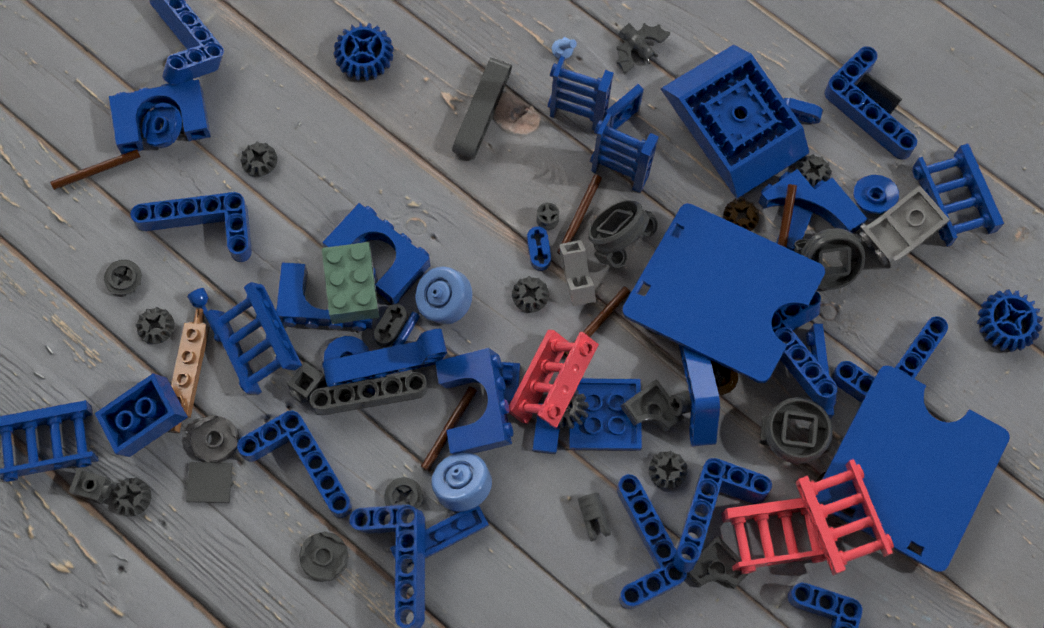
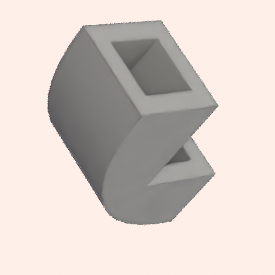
(576, 273)

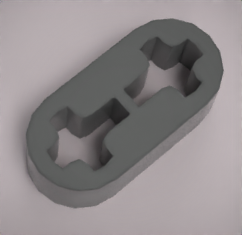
(385, 322)

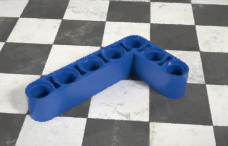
(203, 49)
(866, 106)
(200, 216)
(796, 349)
(913, 355)
(386, 361)
(703, 397)
(306, 455)
(705, 504)
(651, 543)
(403, 555)
(836, 601)

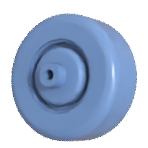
(443, 295)
(461, 481)

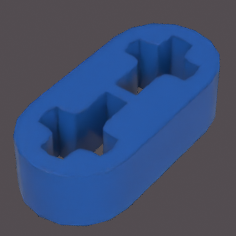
(805, 111)
(534, 249)

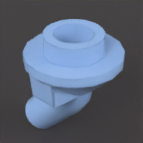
(563, 47)

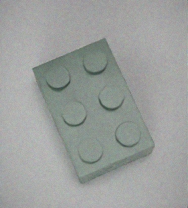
(350, 283)

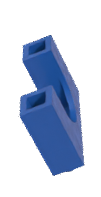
(130, 108)
(410, 262)
(295, 309)
(493, 427)

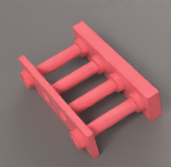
(540, 372)
(761, 514)
(828, 536)

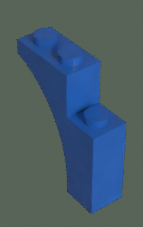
(824, 199)

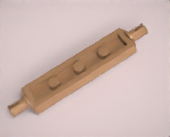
(189, 363)

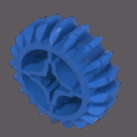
(363, 63)
(1013, 336)

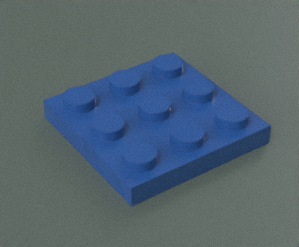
(606, 423)

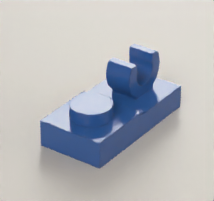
(510, 374)

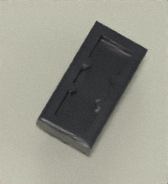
(879, 93)

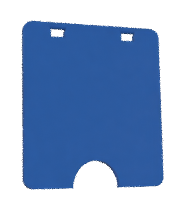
(721, 290)
(915, 468)

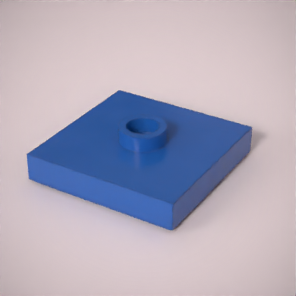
(625, 107)

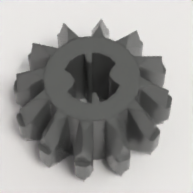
(576, 412)

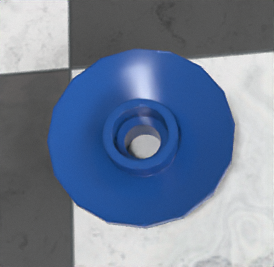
(879, 187)

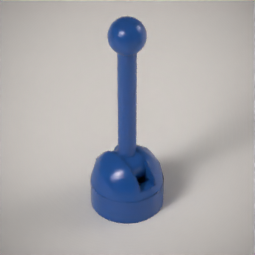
(198, 299)

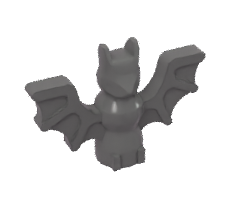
(635, 41)

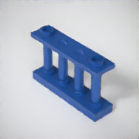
(600, 93)
(635, 166)
(972, 179)
(275, 337)
(53, 418)

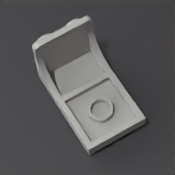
(903, 227)

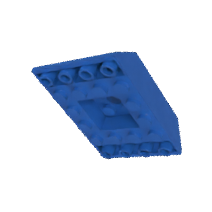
(739, 149)

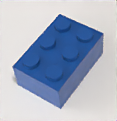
(141, 415)

